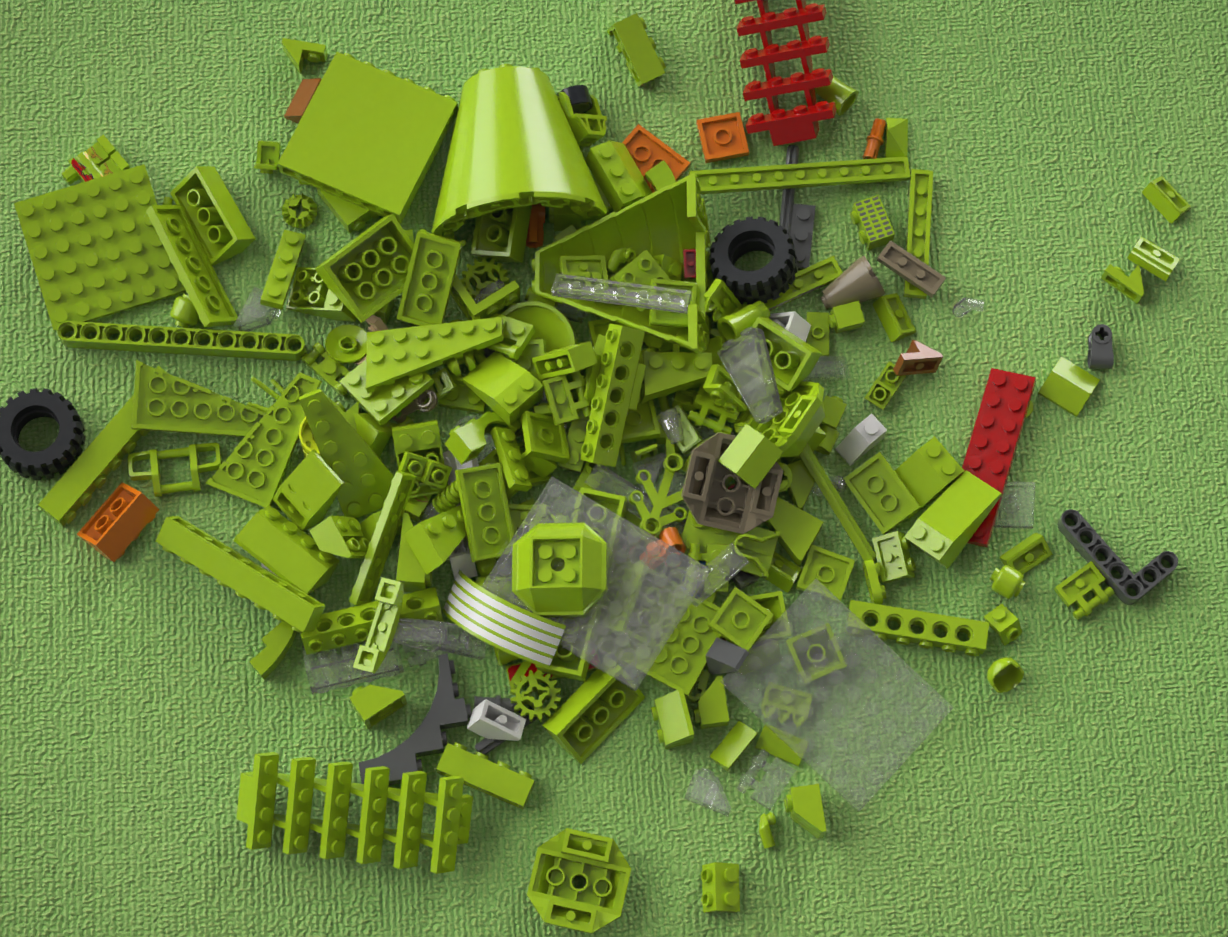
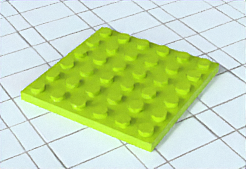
(97, 247)

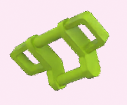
(155, 455)

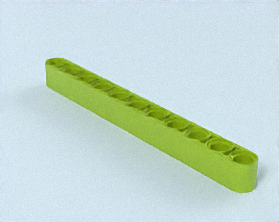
(173, 334)

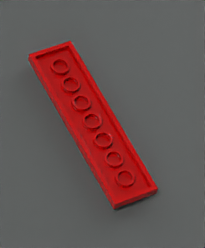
(997, 437)

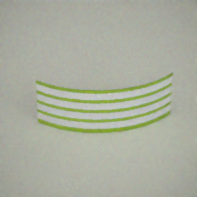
(502, 622)

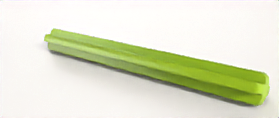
(837, 504)

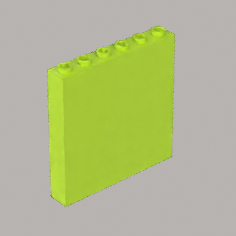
(368, 136)

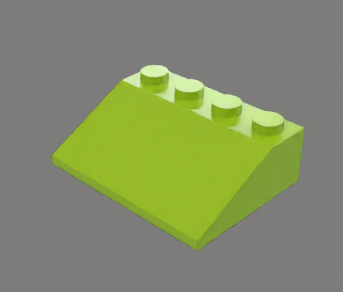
(369, 268)

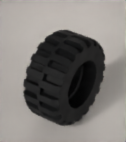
(748, 237)
(53, 458)

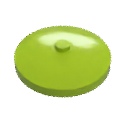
(548, 322)

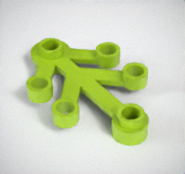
(659, 499)

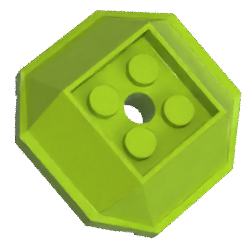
(796, 424)
(562, 592)
(585, 856)

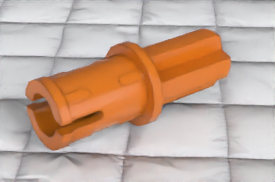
(875, 139)

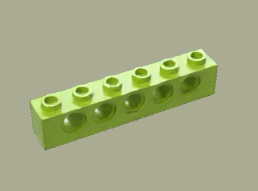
(617, 405)
(354, 623)
(976, 630)

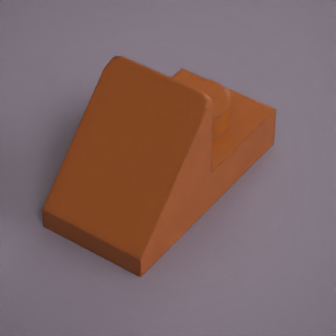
(918, 360)

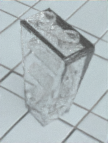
(752, 373)

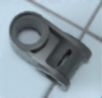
(1100, 351)

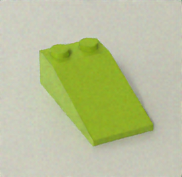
(953, 519)

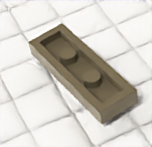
(911, 269)

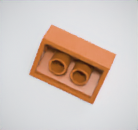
(118, 522)

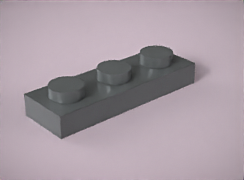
(802, 232)

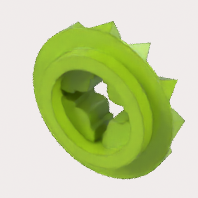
(305, 218)

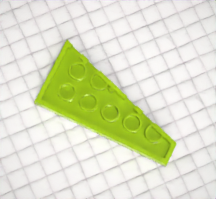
(421, 348)
(181, 406)
(265, 452)
(348, 455)

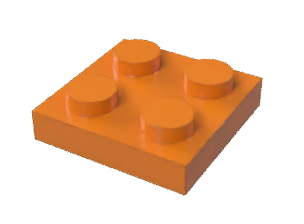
(722, 137)

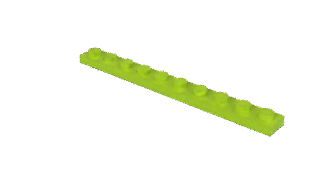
(803, 175)

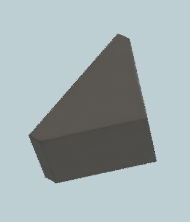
(725, 657)

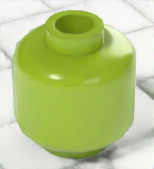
(184, 312)
(1007, 581)

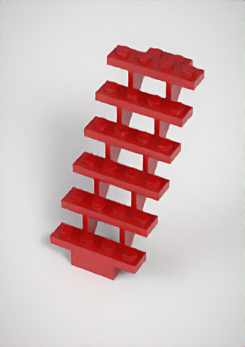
(802, 121)

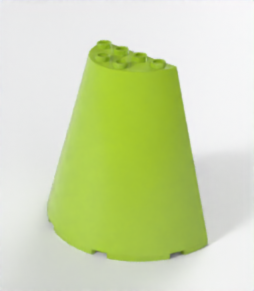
(512, 151)

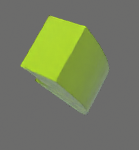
(277, 645)

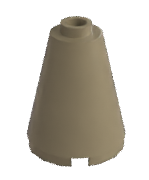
(853, 285)

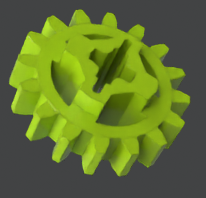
(480, 273)
(543, 692)

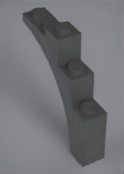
(427, 739)

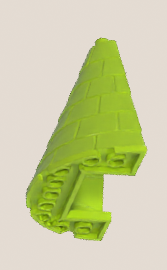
(662, 224)

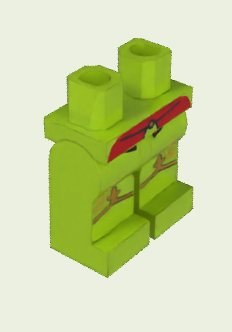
(95, 162)

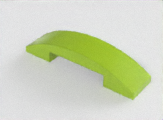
(383, 626)

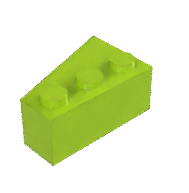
(672, 372)
(436, 538)

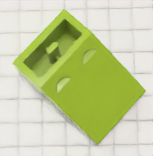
(313, 297)
(421, 440)
(308, 491)

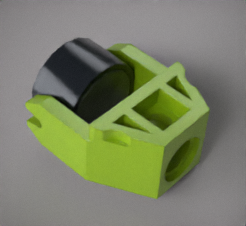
(582, 114)

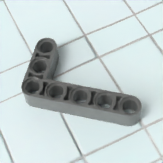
(1112, 561)

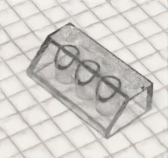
(335, 668)

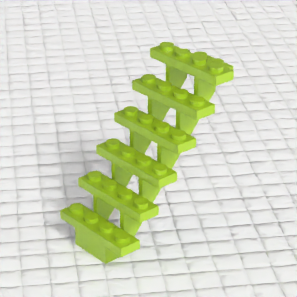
(257, 807)

